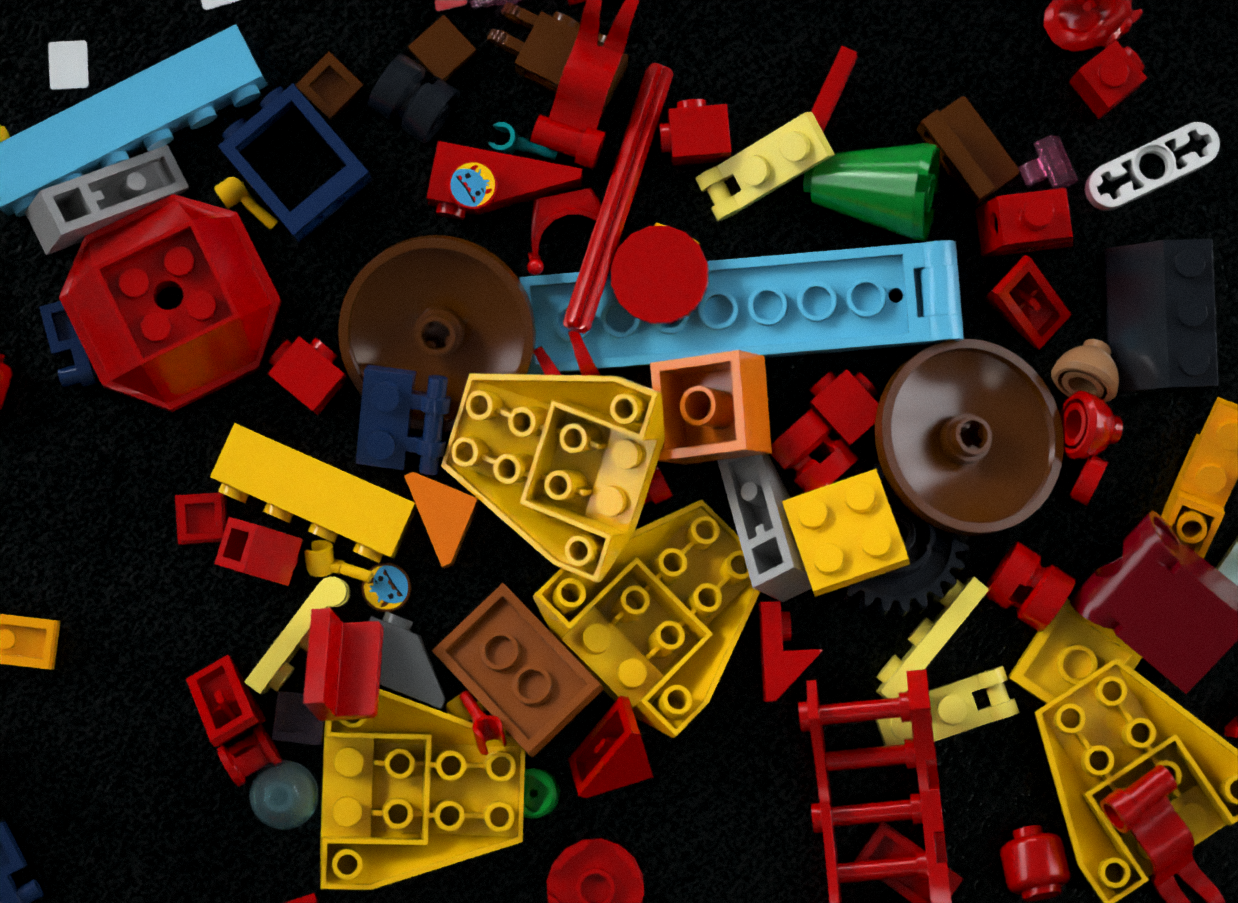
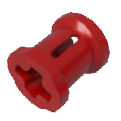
(249, 755)

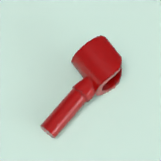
(484, 726)

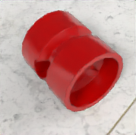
(803, 437)
(1046, 590)

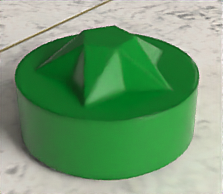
(540, 793)

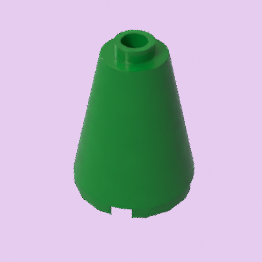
(880, 187)

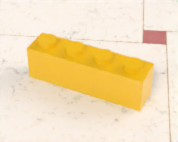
(314, 491)

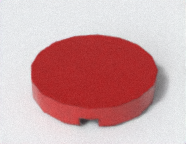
(659, 274)
(595, 873)

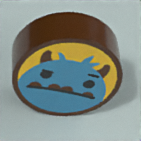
(388, 588)

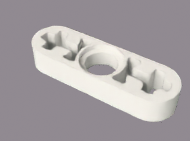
(1189, 162)

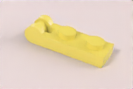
(766, 165)
(274, 666)
(955, 708)

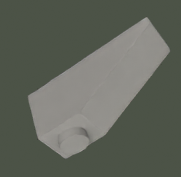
(94, 200)
(763, 526)

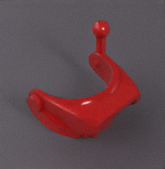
(550, 208)

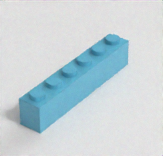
(129, 117)

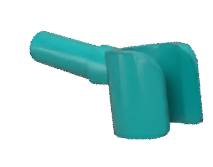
(520, 144)

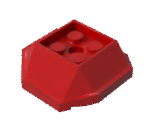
(182, 351)

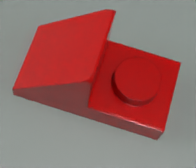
(779, 666)

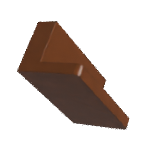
(968, 150)

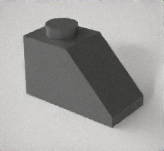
(407, 663)

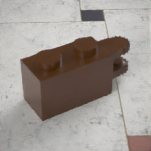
(546, 47)

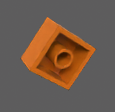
(713, 407)

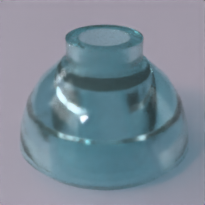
(283, 795)

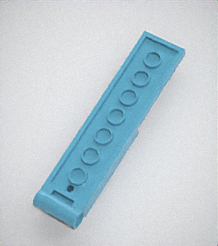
(771, 308)

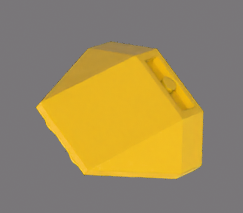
(560, 460)
(659, 616)
(1106, 739)
(413, 795)

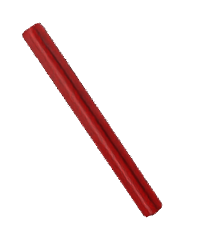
(618, 199)

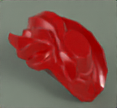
(1088, 23)

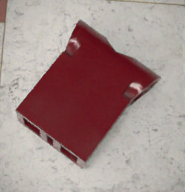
(1164, 603)

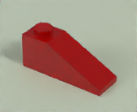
(517, 178)

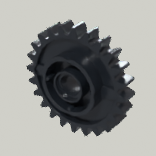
(931, 566)

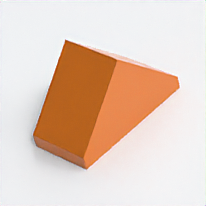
(444, 513)

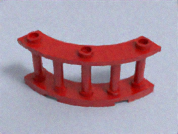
(922, 807)

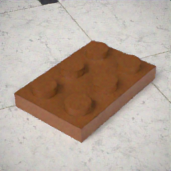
(518, 669)

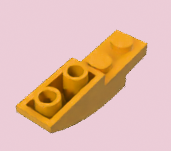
(1205, 480)

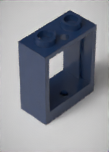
(326, 198)

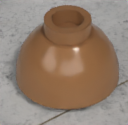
(1088, 370)

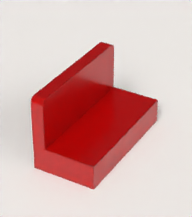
(342, 667)

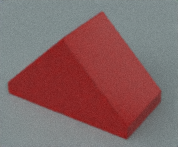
(1028, 303)
(224, 701)
(610, 753)

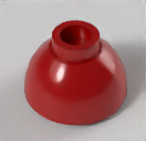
(1088, 425)

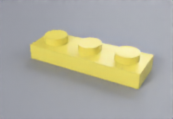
(931, 636)

